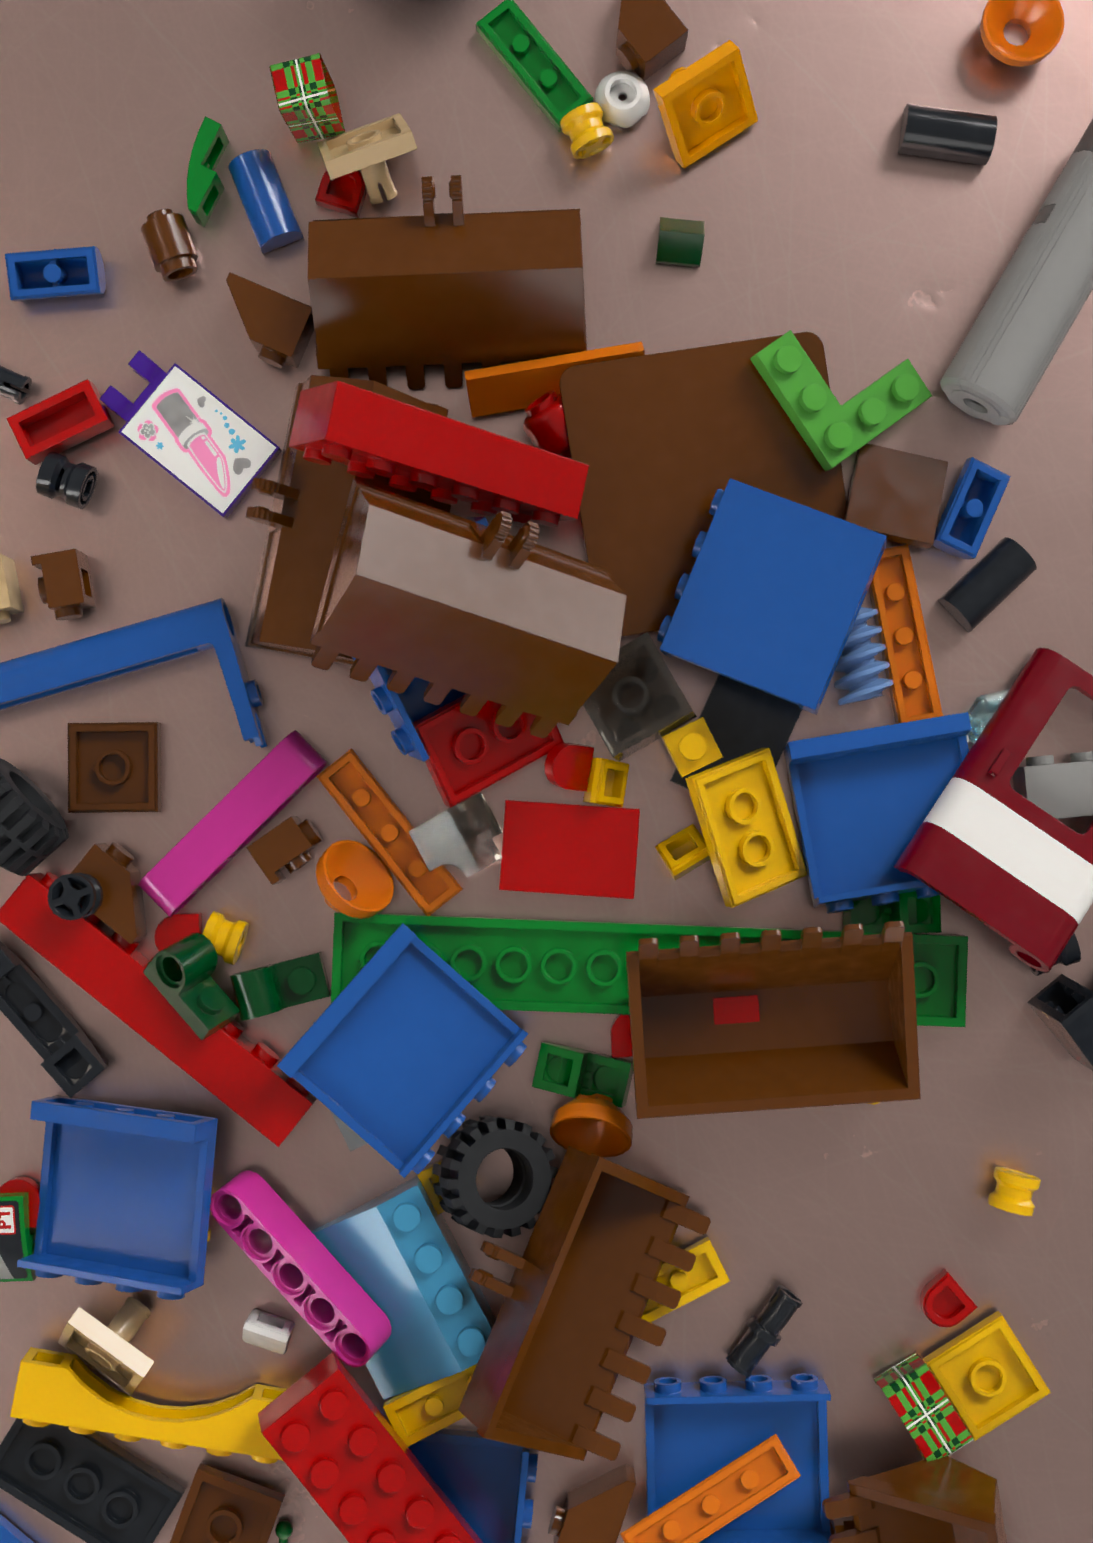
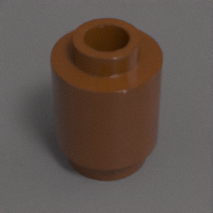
(170, 245)

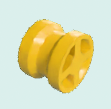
(586, 130)
(226, 936)
(1014, 1191)

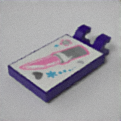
(192, 435)

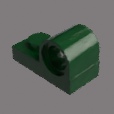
(185, 980)
(280, 986)

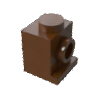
(65, 583)
(284, 848)

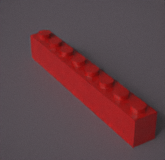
(112, 973)

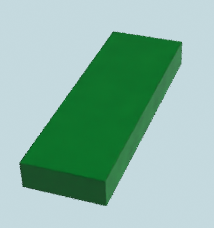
(532, 61)

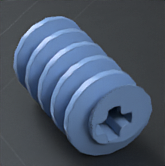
(860, 664)

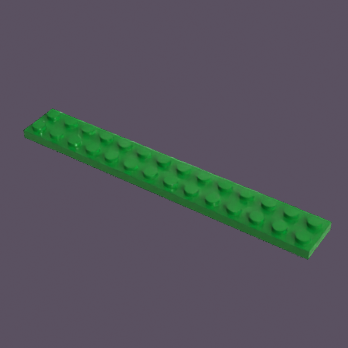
(584, 962)

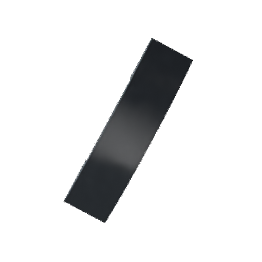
(47, 1025)

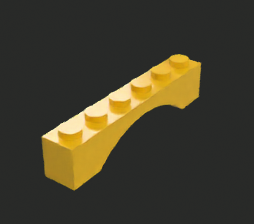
(64, 1392)

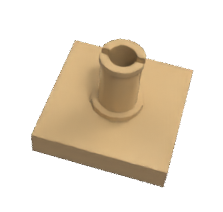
(367, 151)
(109, 1347)

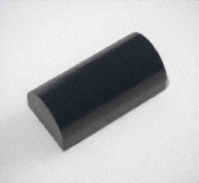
(947, 134)
(988, 583)

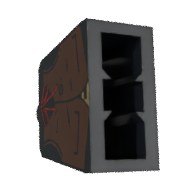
(1068, 1014)

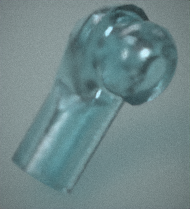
(982, 711)

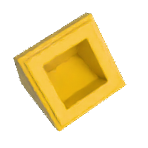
(607, 782)
(683, 852)

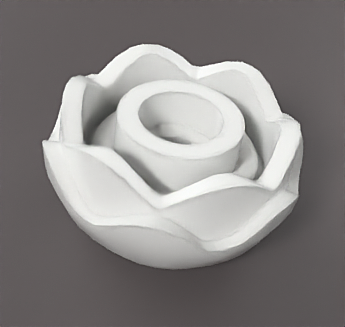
(625, 112)

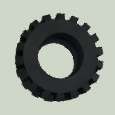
(28, 822)
(529, 1183)

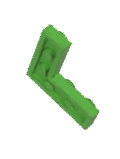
(824, 424)

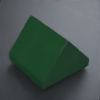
(680, 242)

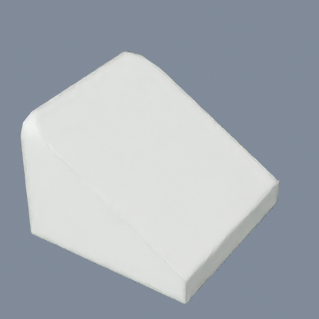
(268, 1331)

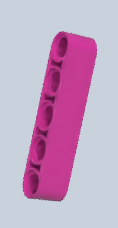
(232, 823)
(301, 1268)

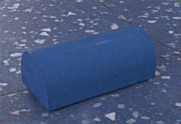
(264, 199)
(55, 273)
(970, 509)

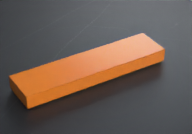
(520, 383)
(904, 634)
(387, 831)
(718, 1497)

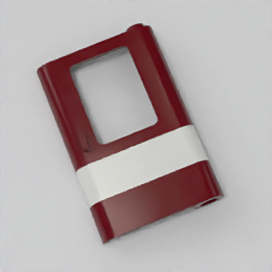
(998, 849)

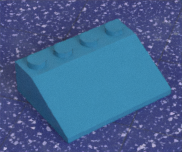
(421, 1283)

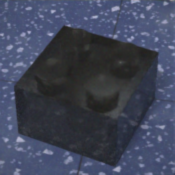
(637, 700)

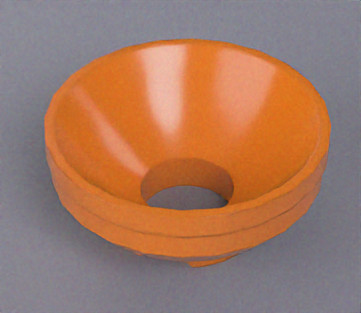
(1041, 20)
(360, 873)
(592, 1126)

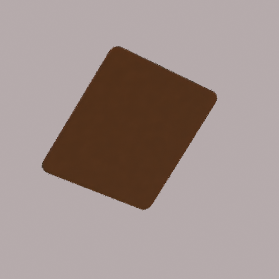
(662, 444)

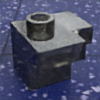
(459, 837)

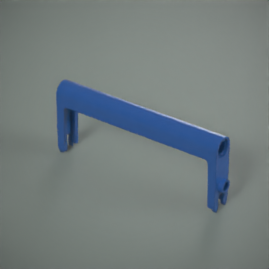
(138, 648)

